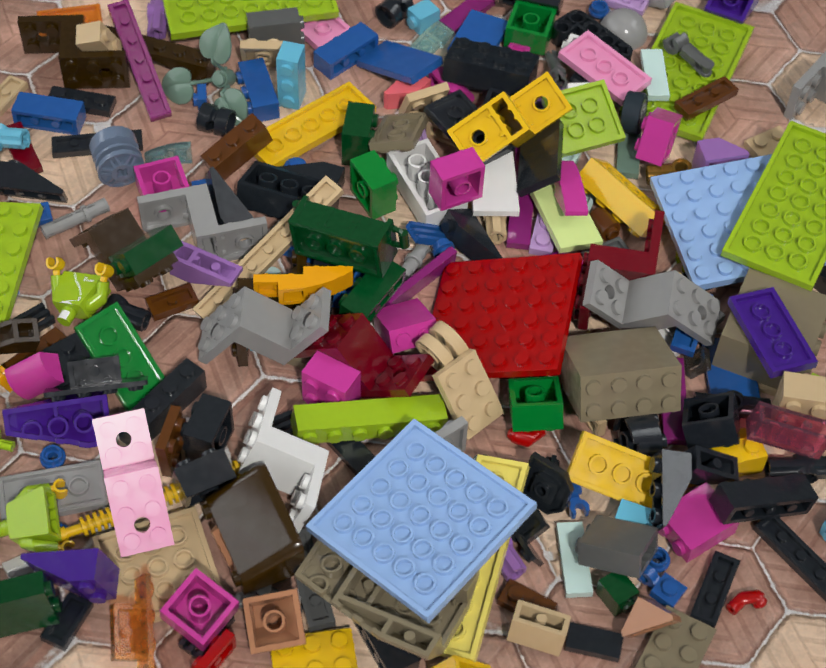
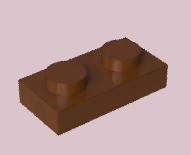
(172, 302)
(514, 591)

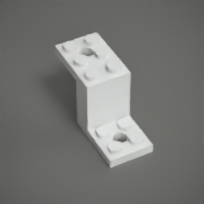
(292, 462)

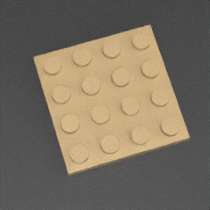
(167, 565)

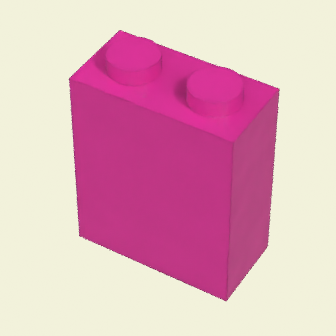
(403, 324)
(696, 525)

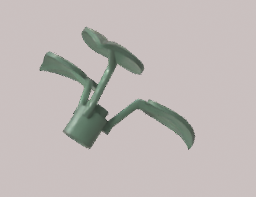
(217, 45)

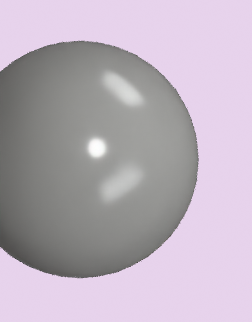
(627, 26)

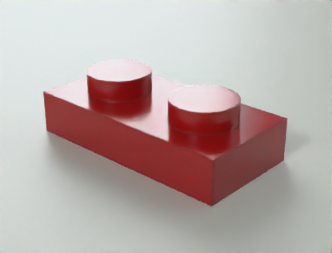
(218, 651)

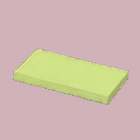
(567, 232)

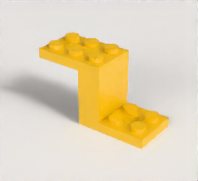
(512, 118)

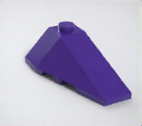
(57, 421)

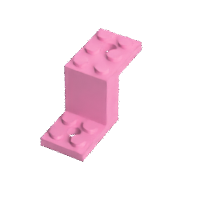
(132, 482)

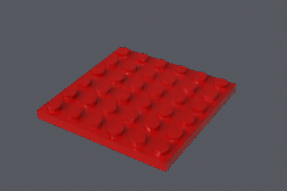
(511, 311)

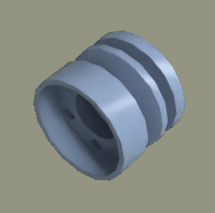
(115, 154)

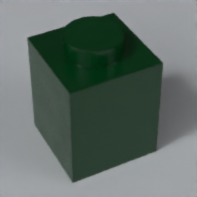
(617, 593)

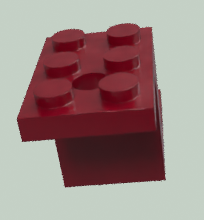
(626, 262)
(358, 345)

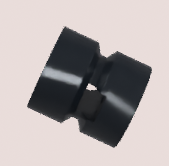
(392, 12)
(212, 118)

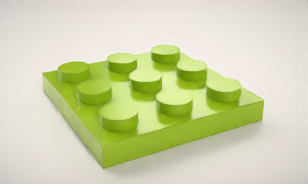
(592, 121)

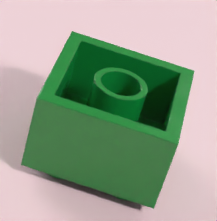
(530, 26)
(373, 184)
(535, 404)

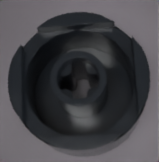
(640, 434)

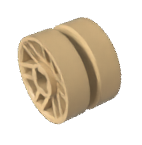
(442, 344)

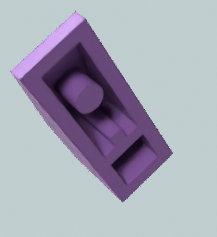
(204, 267)

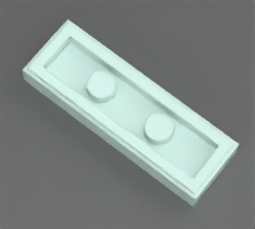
(654, 66)
(575, 577)

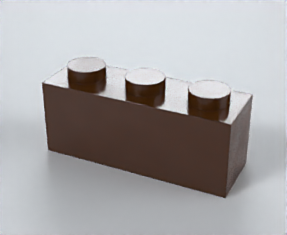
(237, 146)

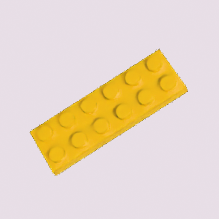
(309, 125)

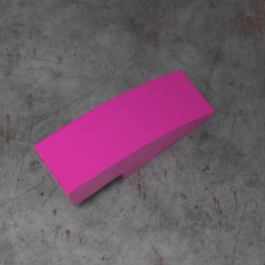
(570, 191)

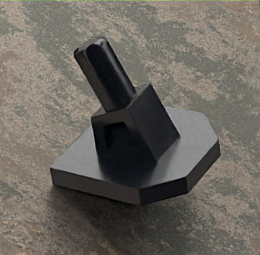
(548, 484)

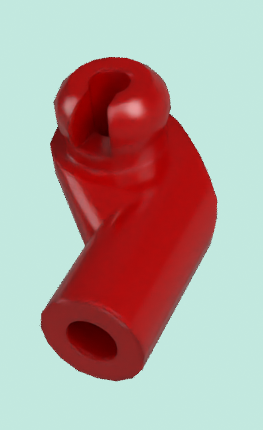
(524, 438)
(744, 598)

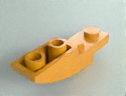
(298, 287)

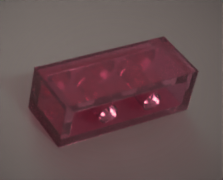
(787, 430)

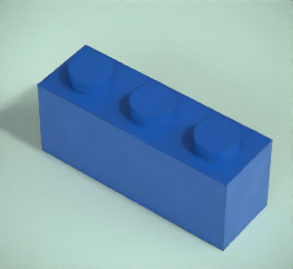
(344, 49)
(258, 89)
(49, 113)

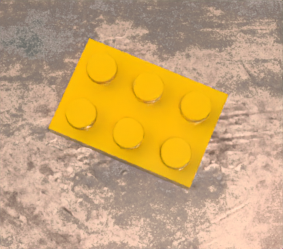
(321, 650)

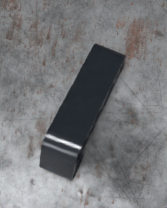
(579, 22)

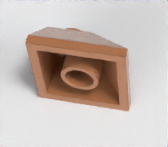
(274, 621)

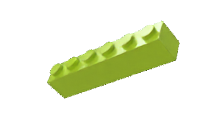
(366, 418)

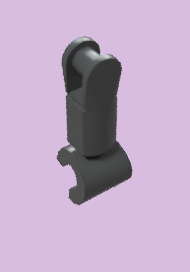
(680, 43)

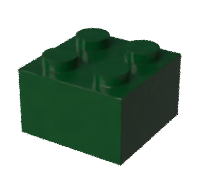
(358, 130)

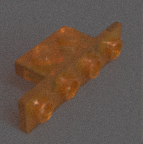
(133, 626)

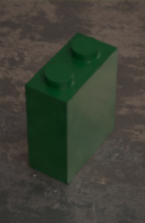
(145, 251)
(28, 604)

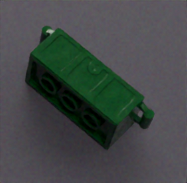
(345, 237)

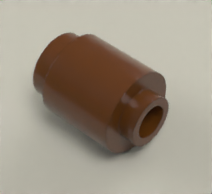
(605, 223)

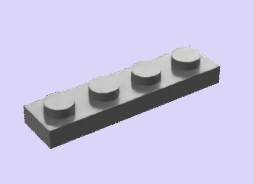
(315, 608)

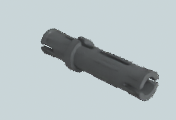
(555, 69)

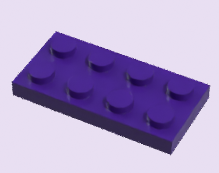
(772, 332)

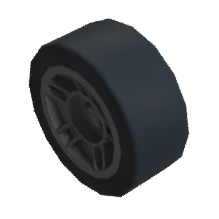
(633, 112)

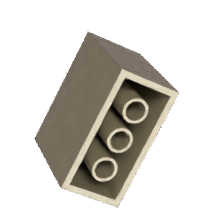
(805, 307)
(620, 374)

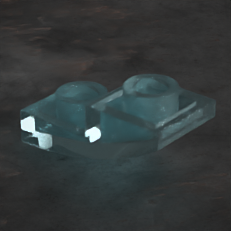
(433, 38)
(180, 149)

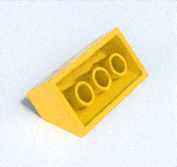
(619, 195)

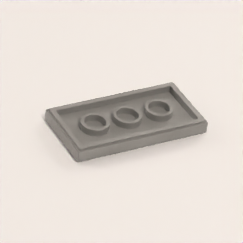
(82, 480)

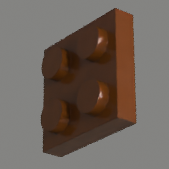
(170, 441)

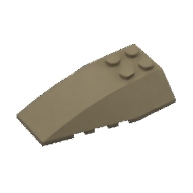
(377, 609)

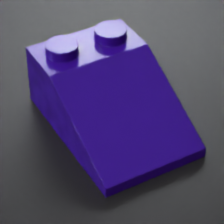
(731, 9)
(78, 571)

